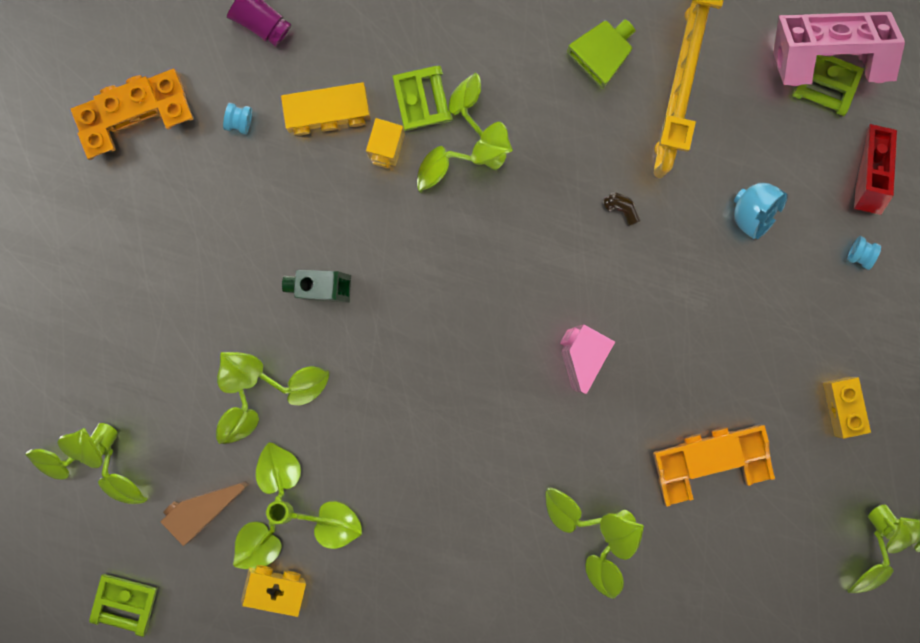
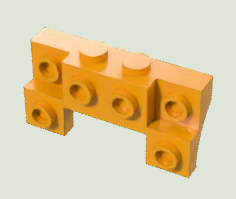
(127, 105)
(710, 455)

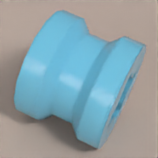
(237, 118)
(864, 253)

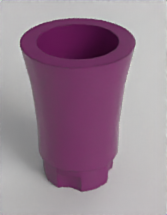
(259, 19)

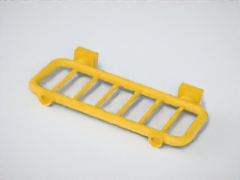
(677, 130)

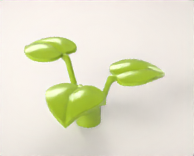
(489, 150)
(241, 372)
(88, 451)
(279, 471)
(618, 529)
(902, 534)

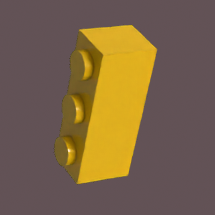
(326, 108)

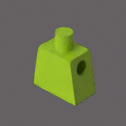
(602, 50)

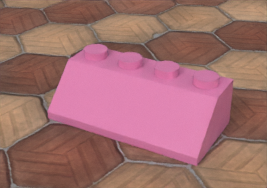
(584, 355)

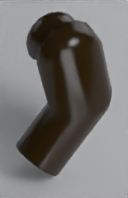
(623, 204)

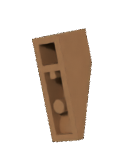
(194, 514)

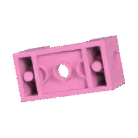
(868, 35)

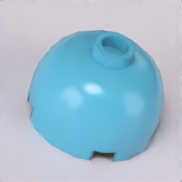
(758, 207)

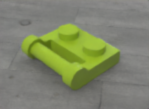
(835, 75)
(413, 100)
(124, 596)

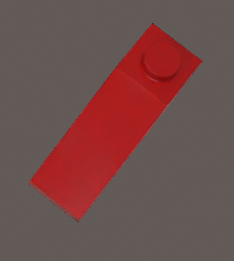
(876, 170)

